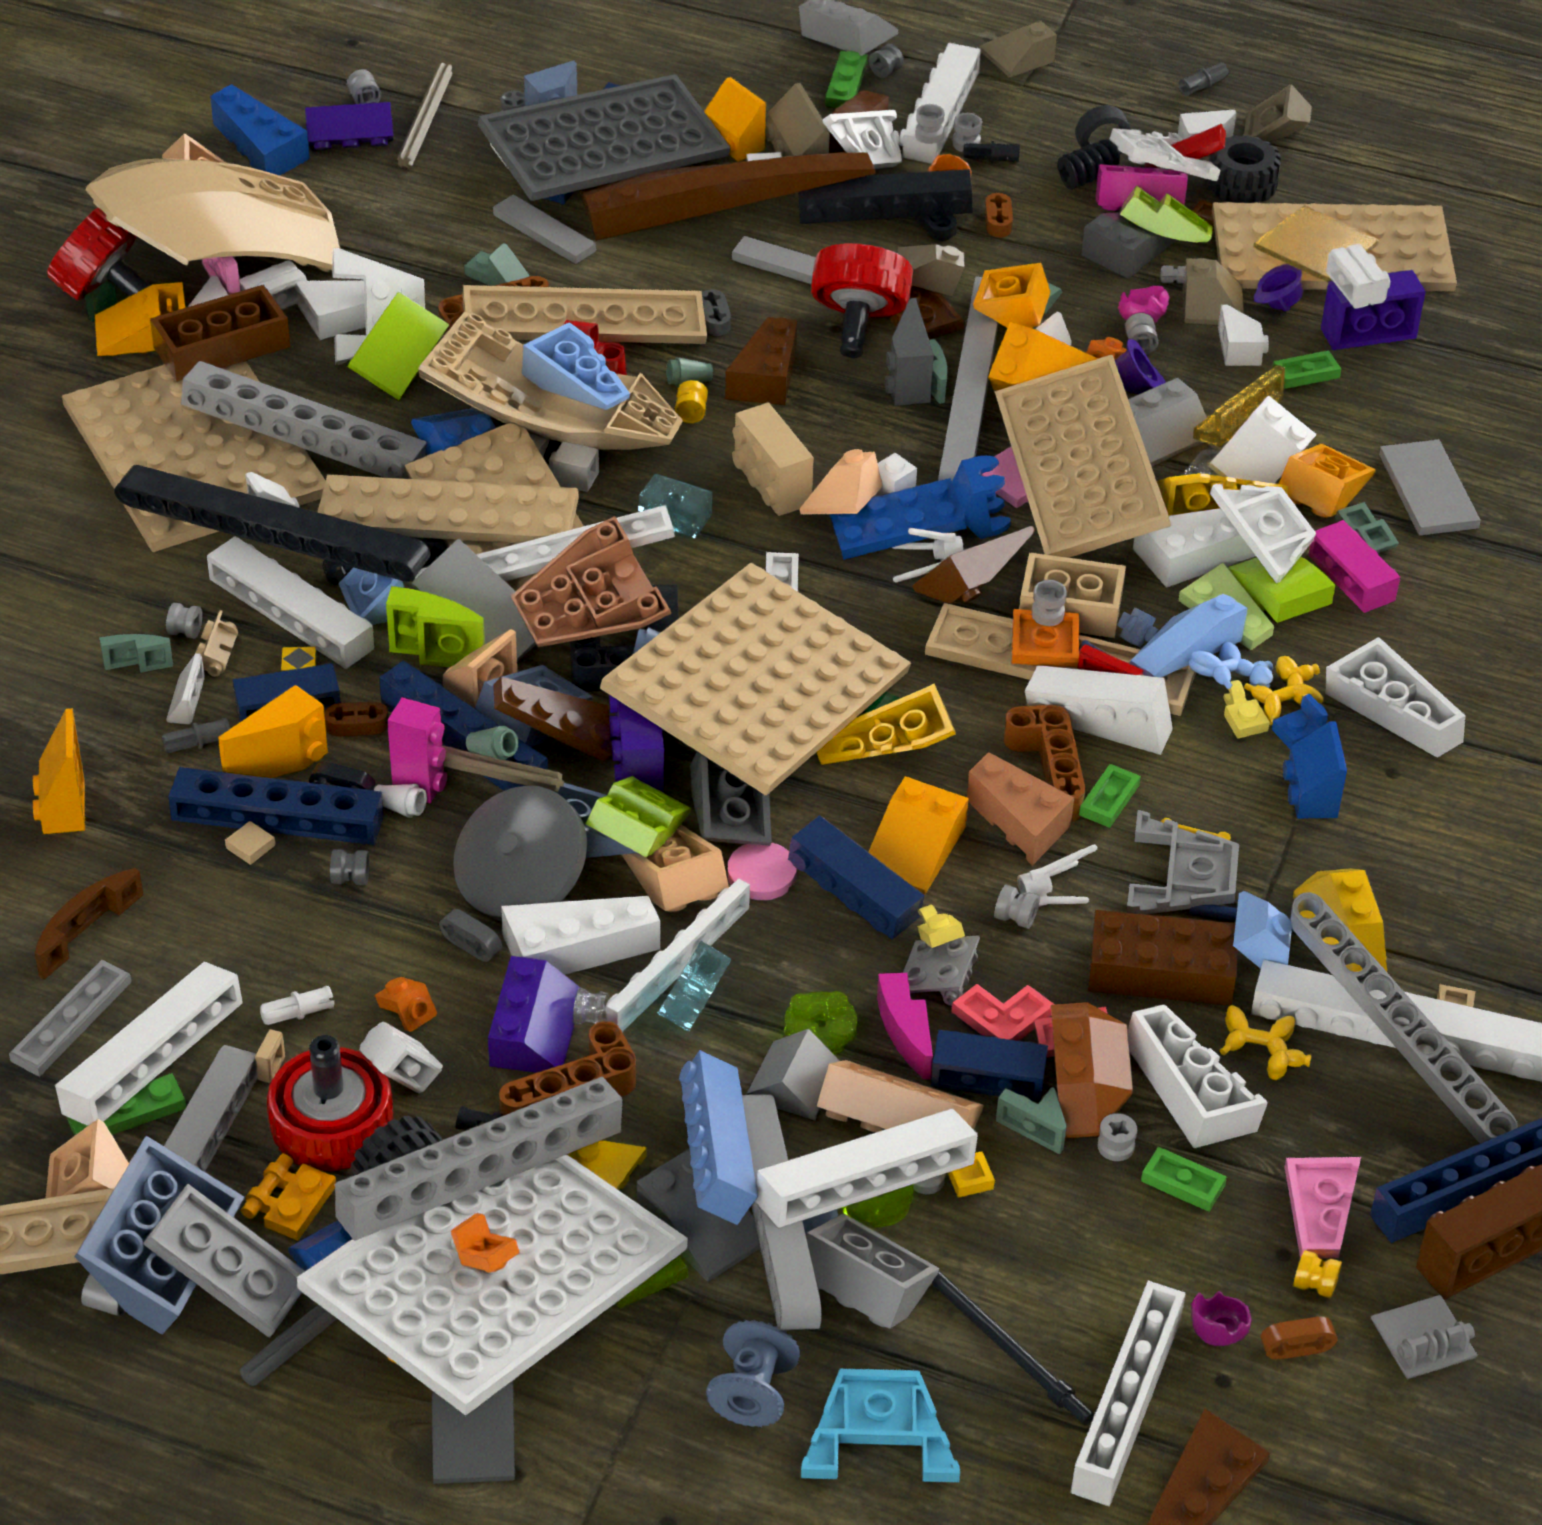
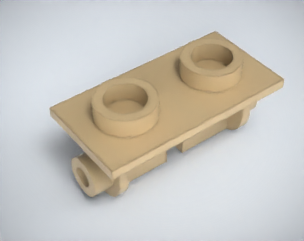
(218, 636)

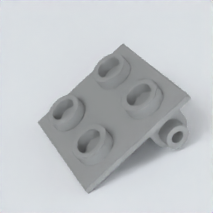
(942, 967)
(1425, 1336)

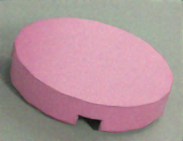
(764, 869)

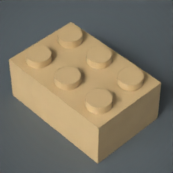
(772, 458)
(1091, 588)

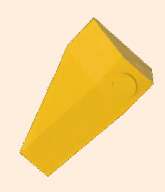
(1192, 491)
(921, 721)

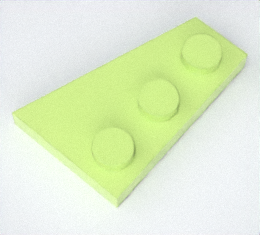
(1219, 582)

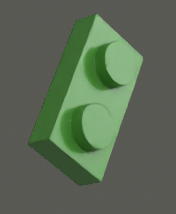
(1309, 369)
(1109, 795)
(1183, 1179)

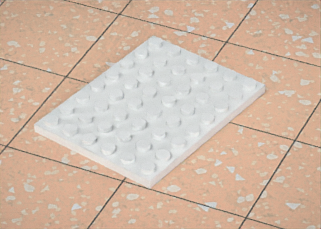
(480, 1329)

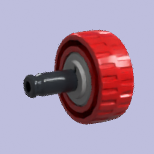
(92, 256)
(861, 284)
(327, 1105)

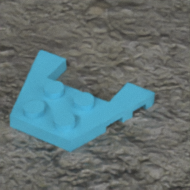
(880, 1409)

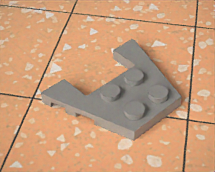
(1199, 869)

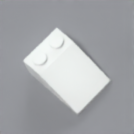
(1263, 445)

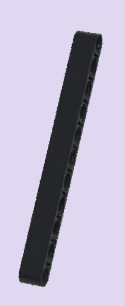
(272, 523)

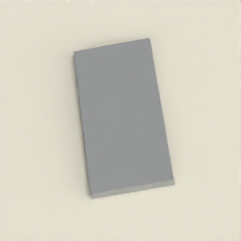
(1429, 487)
(470, 582)
(226, 1260)

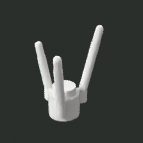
(942, 548)
(1039, 880)

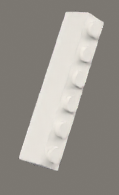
(947, 88)
(291, 602)
(149, 1044)
(865, 1167)
(1128, 1393)

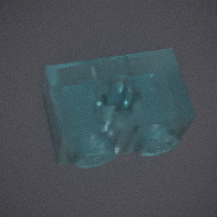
(686, 504)
(694, 986)

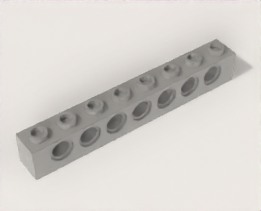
(300, 421)
(477, 1158)

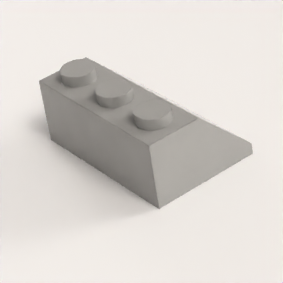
(844, 26)
(1167, 419)
(868, 1270)

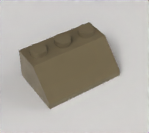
(796, 125)

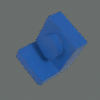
(1300, 723)

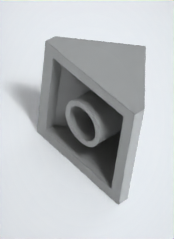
(794, 1073)

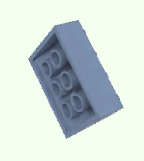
(114, 1246)

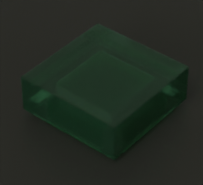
(100, 299)

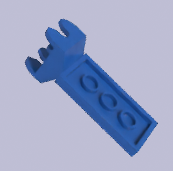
(935, 507)

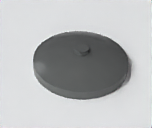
(519, 850)

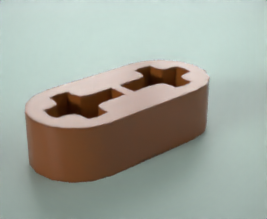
(994, 215)
(1298, 1338)

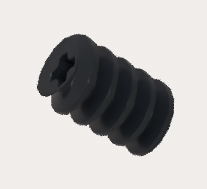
(1083, 164)

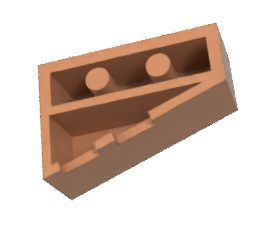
(1020, 805)

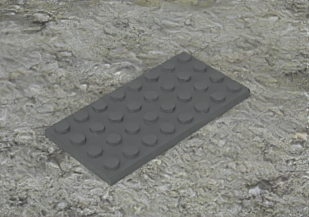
(603, 136)

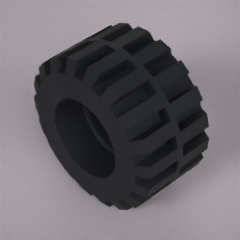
(1247, 170)
(393, 1142)

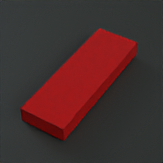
(1200, 144)

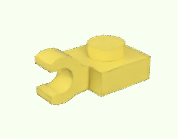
(1244, 716)
(938, 927)

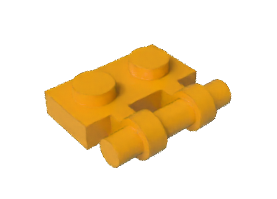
(297, 1204)

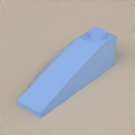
(572, 368)
(1196, 629)

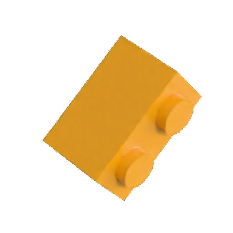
(738, 118)
(1014, 295)

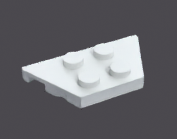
(867, 133)
(1267, 524)

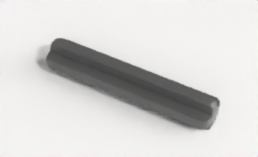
(286, 1345)

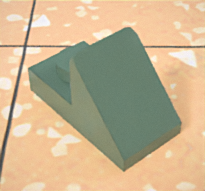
(496, 267)
(1038, 1122)

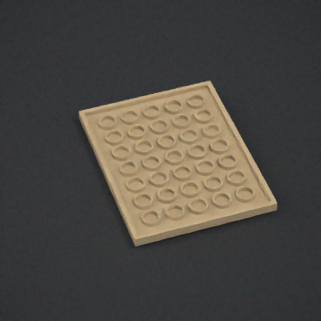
(146, 425)
(756, 677)

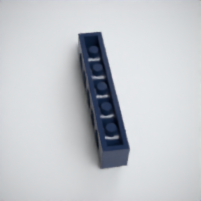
(276, 805)

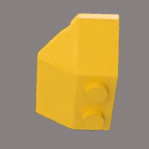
(1353, 902)

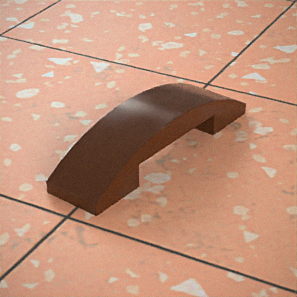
(111, 893)

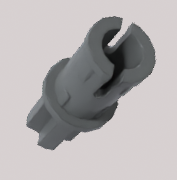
(1203, 79)
(195, 736)

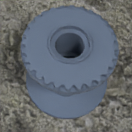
(757, 1354)

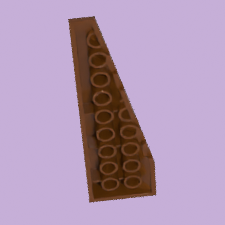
(700, 190)

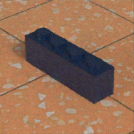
(855, 877)

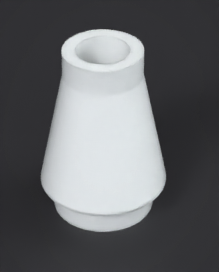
(403, 798)

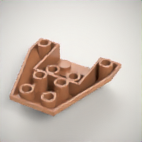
(589, 590)

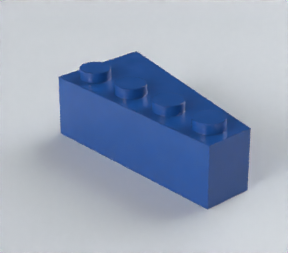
(259, 132)

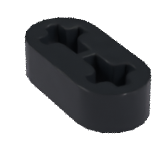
(342, 776)

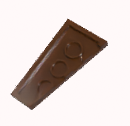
(559, 715)
(1209, 1474)

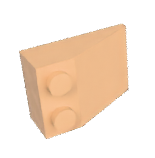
(680, 871)

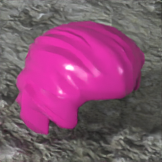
(1145, 300)

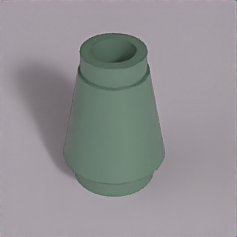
(685, 370)
(493, 742)

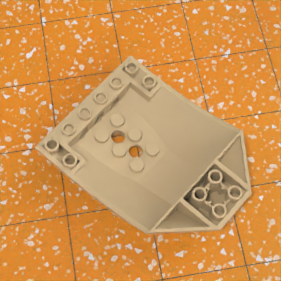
(216, 211)
(486, 372)

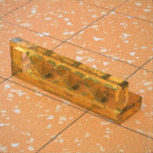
(1230, 416)

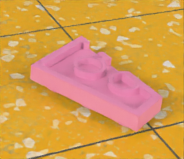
(1321, 1201)

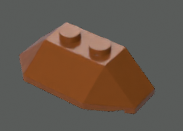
(1090, 1066)

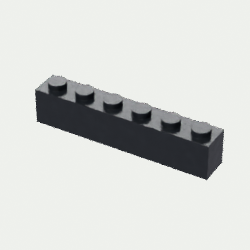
(888, 197)

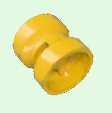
(691, 401)
(1317, 1274)

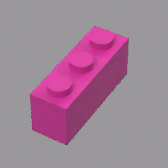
(1117, 183)
(1354, 566)
(417, 746)

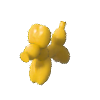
(1296, 689)
(1274, 1040)

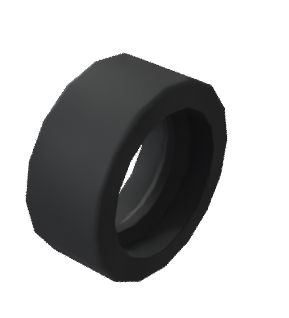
(1097, 117)

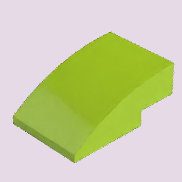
(1165, 217)
(398, 345)
(1299, 592)
(432, 627)
(637, 815)

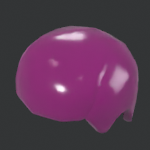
(1220, 1319)

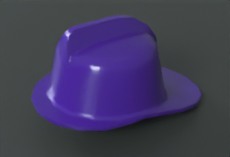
(1280, 287)
(1136, 370)

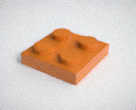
(1045, 644)

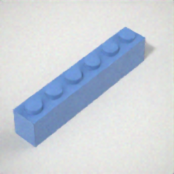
(718, 1137)

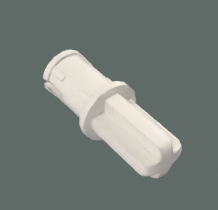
(297, 1005)

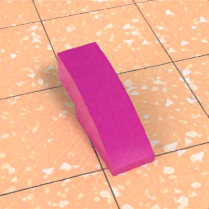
(905, 1022)

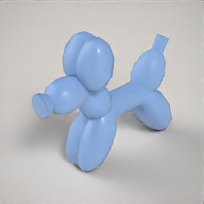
(1229, 661)

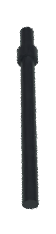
(1058, 1390)

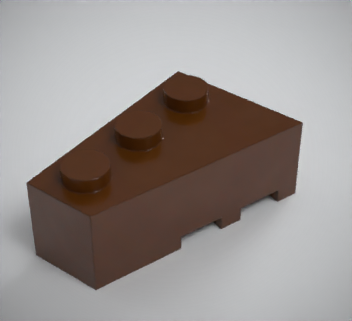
(765, 364)

